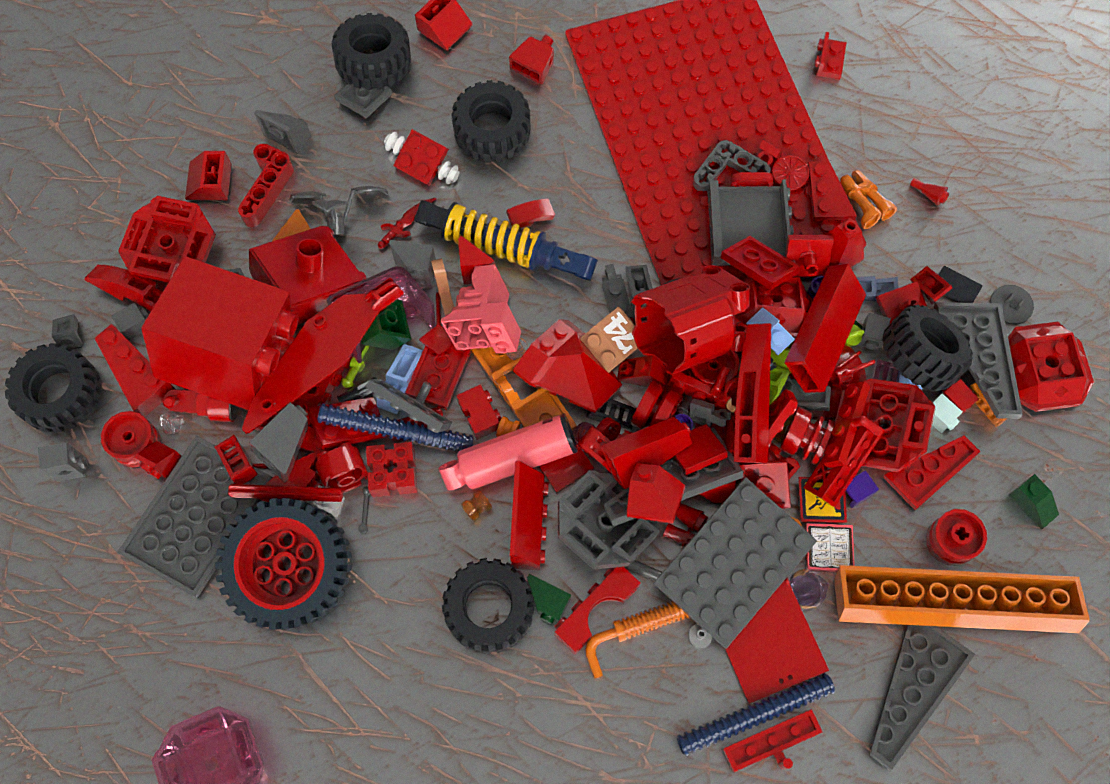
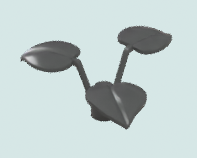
(335, 219)

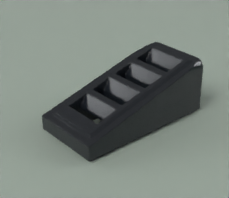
(599, 416)

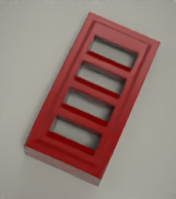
(242, 472)

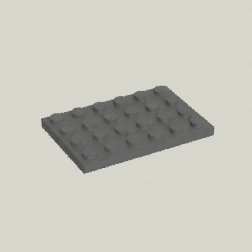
(188, 518)
(735, 562)

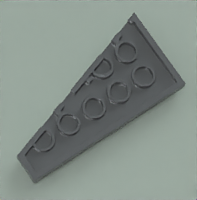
(992, 359)
(695, 483)
(922, 677)

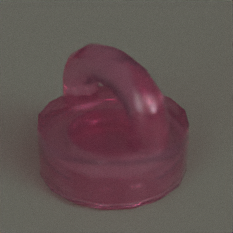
(581, 429)

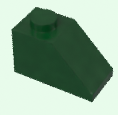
(1036, 501)
(548, 599)

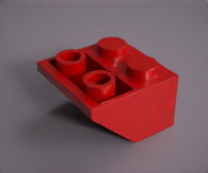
(442, 22)
(209, 176)

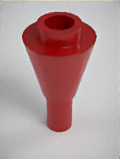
(936, 193)

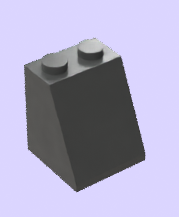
(281, 440)

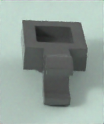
(705, 413)

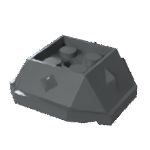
(583, 532)

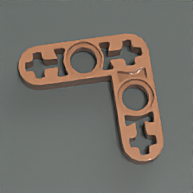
(442, 285)

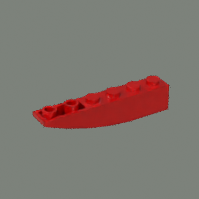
(753, 397)

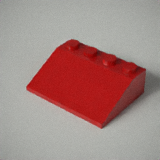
(528, 518)

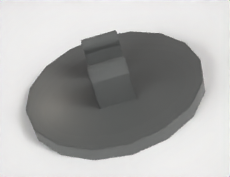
(1015, 303)

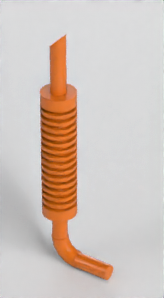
(631, 626)

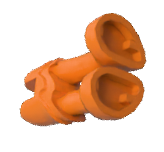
(858, 189)

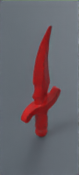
(396, 230)

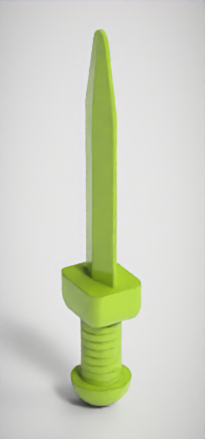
(347, 382)

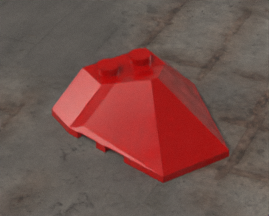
(567, 367)

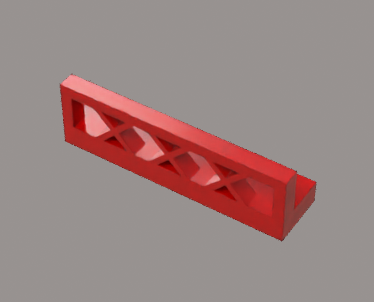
(838, 478)

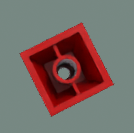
(847, 244)

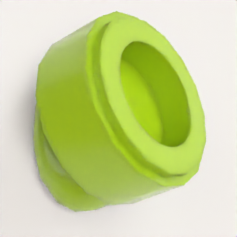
(855, 336)

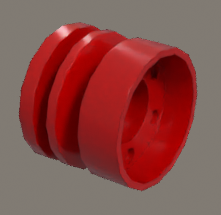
(807, 435)

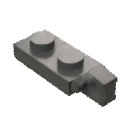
(615, 291)

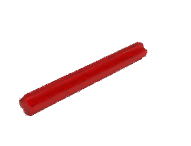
(288, 492)

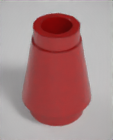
(691, 517)

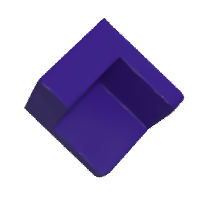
(861, 488)

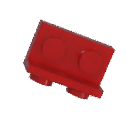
(831, 57)

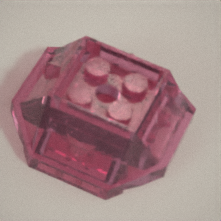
(217, 734)

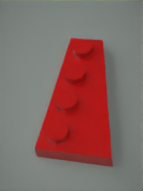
(931, 471)

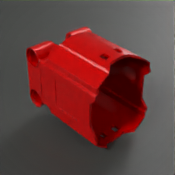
(692, 319)

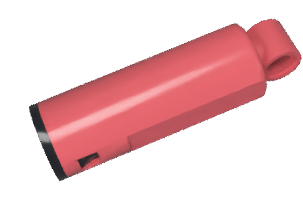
(497, 457)

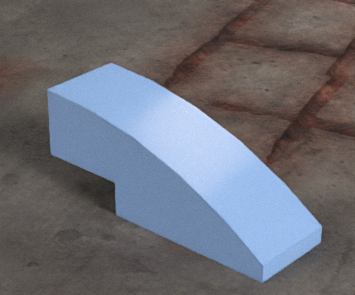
(401, 373)

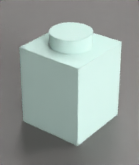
(945, 414)

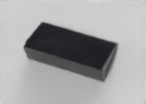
(963, 288)

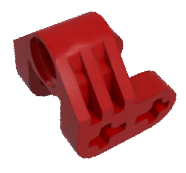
(598, 436)

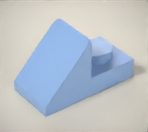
(779, 335)

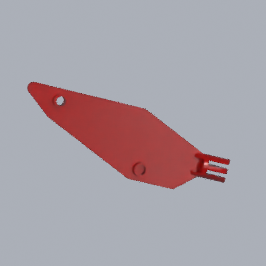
(319, 350)

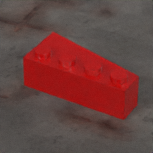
(132, 371)

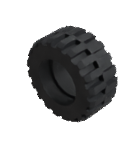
(368, 33)
(485, 99)
(927, 348)
(35, 369)
(482, 574)

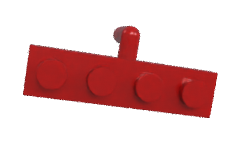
(696, 389)
(846, 425)
(773, 742)

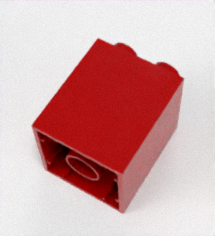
(218, 332)

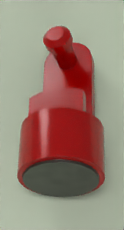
(193, 402)

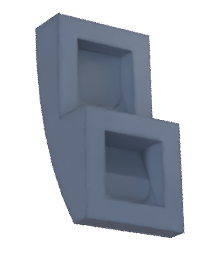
(875, 287)

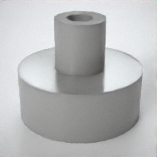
(697, 640)

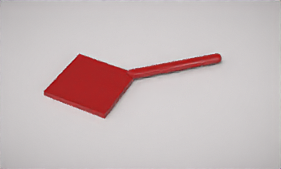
(437, 338)

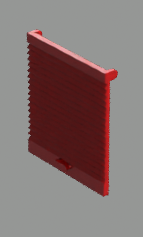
(774, 647)

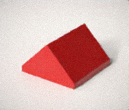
(470, 258)

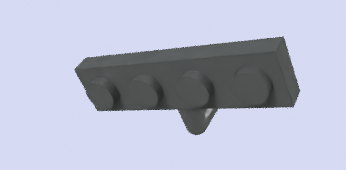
(415, 407)

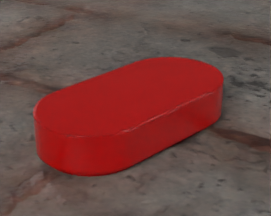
(749, 179)

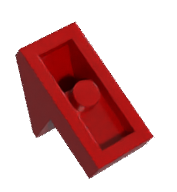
(931, 284)

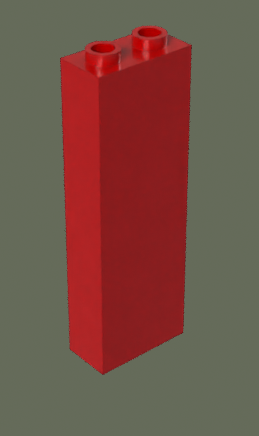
(825, 329)

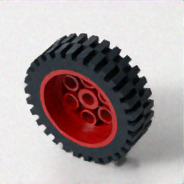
(244, 563)

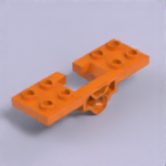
(533, 408)

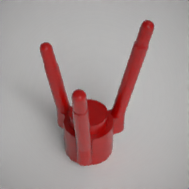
(843, 375)

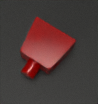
(533, 58)

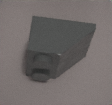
(416, 260)

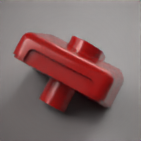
(307, 266)

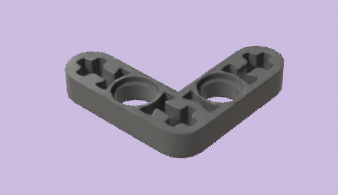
(725, 159)

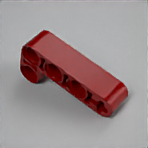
(253, 209)

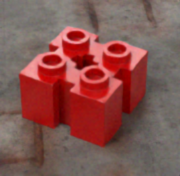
(381, 460)

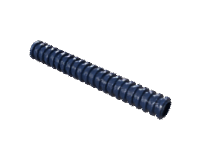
(393, 428)
(757, 713)

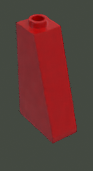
(647, 446)

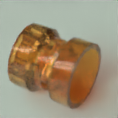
(480, 502)

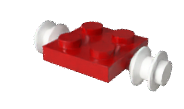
(421, 157)

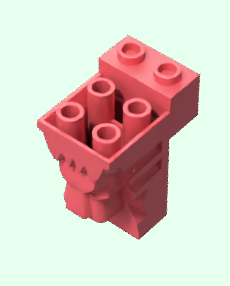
(483, 314)

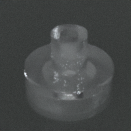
(522, 347)
(171, 423)

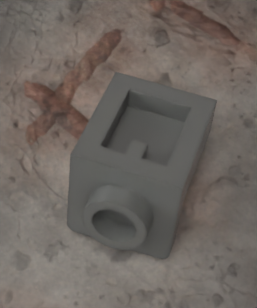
(65, 331)

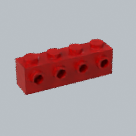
(321, 392)

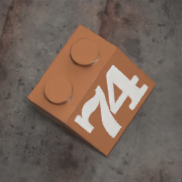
(611, 339)

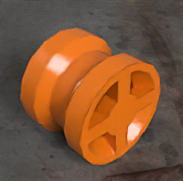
(507, 426)

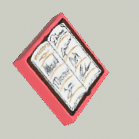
(832, 548)

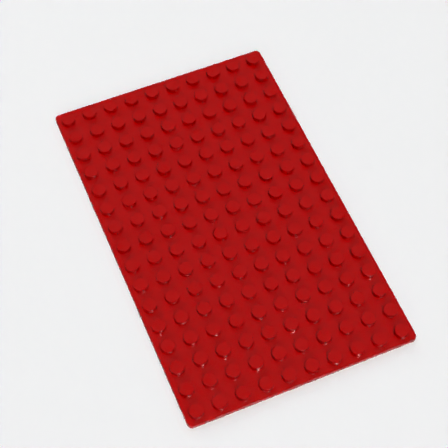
(668, 93)

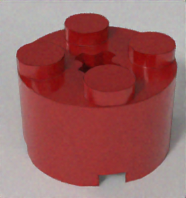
(341, 467)

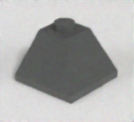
(284, 129)

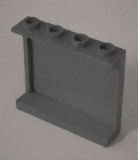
(748, 212)

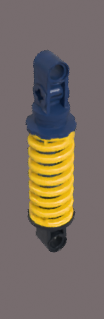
(505, 242)

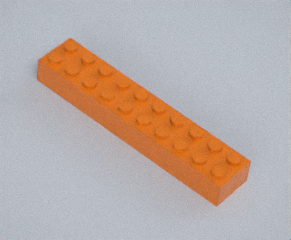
(960, 599)

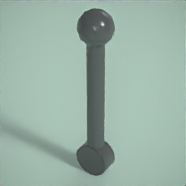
(363, 528)

